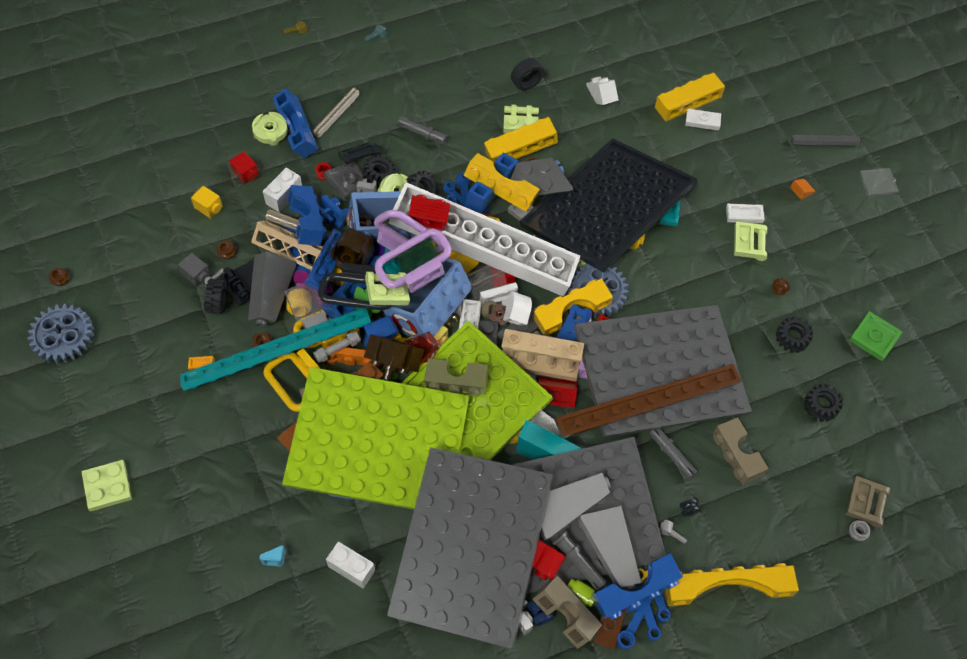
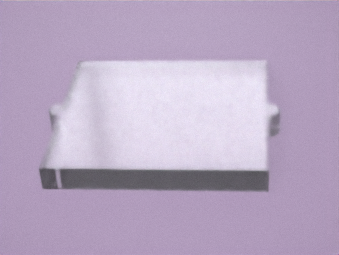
(879, 182)
(303, 301)

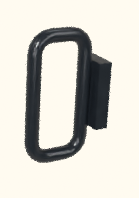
(350, 273)

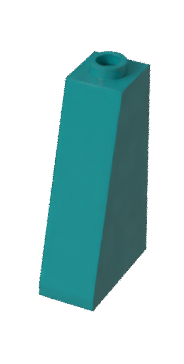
(538, 442)

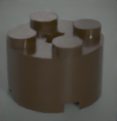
(353, 248)

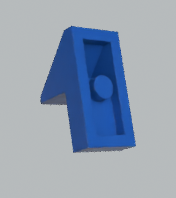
(383, 327)

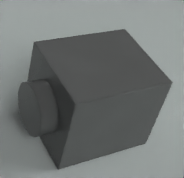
(194, 269)

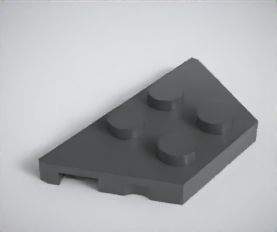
(544, 175)

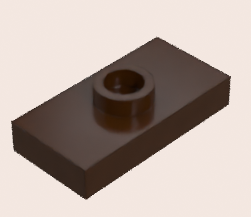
(609, 631)

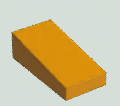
(196, 362)

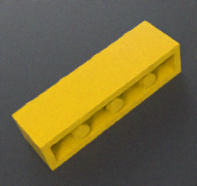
(689, 96)
(523, 140)

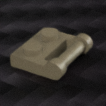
(861, 500)

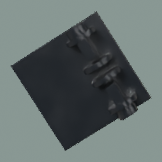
(239, 282)

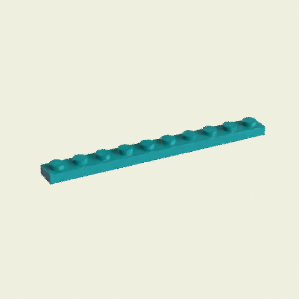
(274, 348)

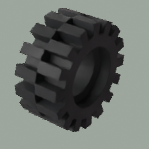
(377, 164)
(426, 179)
(215, 296)
(789, 342)
(818, 411)

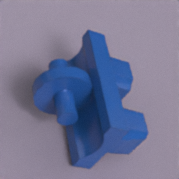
(331, 212)

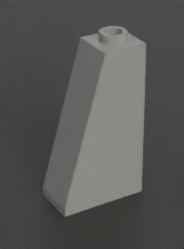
(571, 501)
(612, 544)

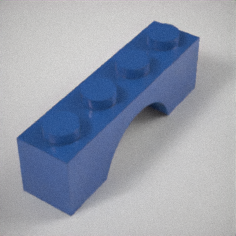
(301, 136)
(480, 195)
(309, 227)
(345, 291)
(661, 574)

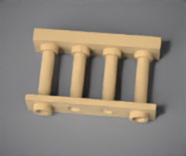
(543, 354)

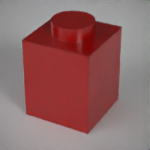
(244, 167)

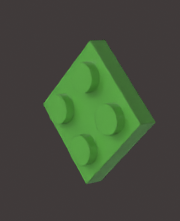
(875, 336)

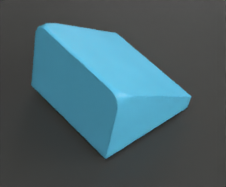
(274, 557)

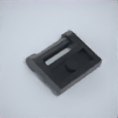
(358, 152)

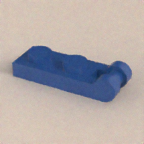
(567, 331)

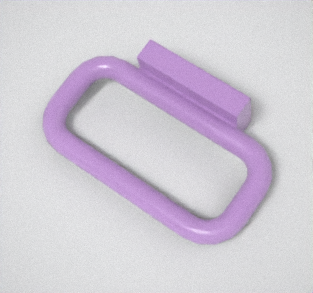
(391, 238)
(422, 274)

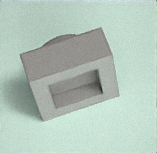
(517, 212)

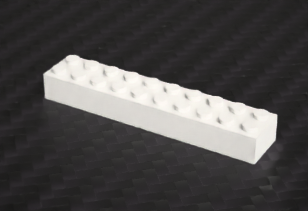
(499, 244)

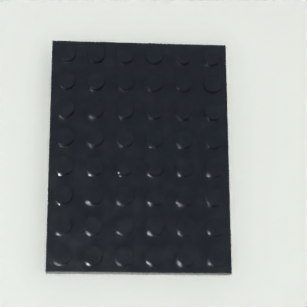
(612, 204)

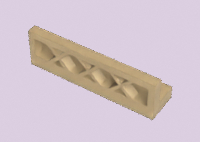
(286, 237)

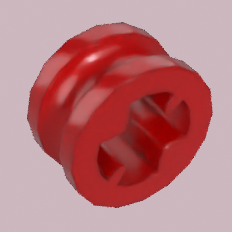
(322, 166)

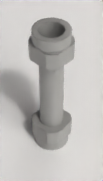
(352, 339)

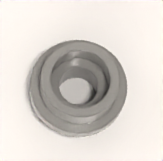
(863, 526)

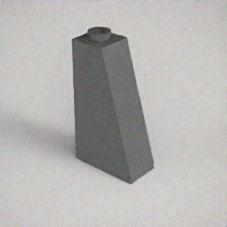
(269, 281)

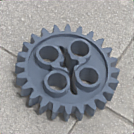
(613, 280)
(60, 333)

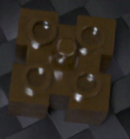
(393, 355)

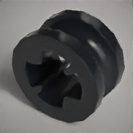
(689, 507)

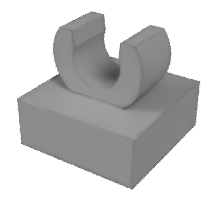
(366, 187)

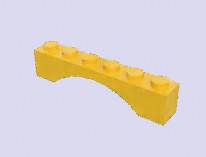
(773, 581)

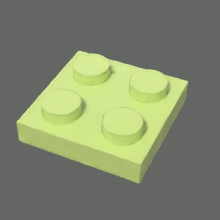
(106, 485)

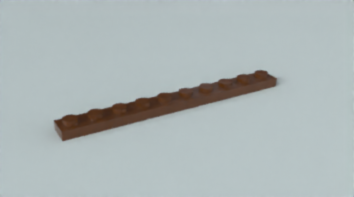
(646, 401)

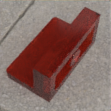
(427, 342)

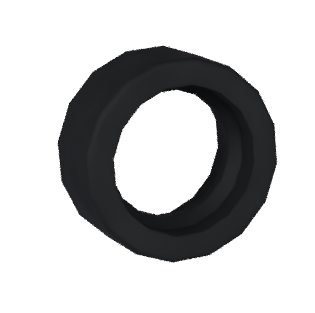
(532, 79)

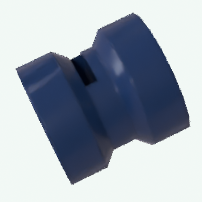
(539, 616)

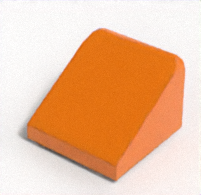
(802, 188)

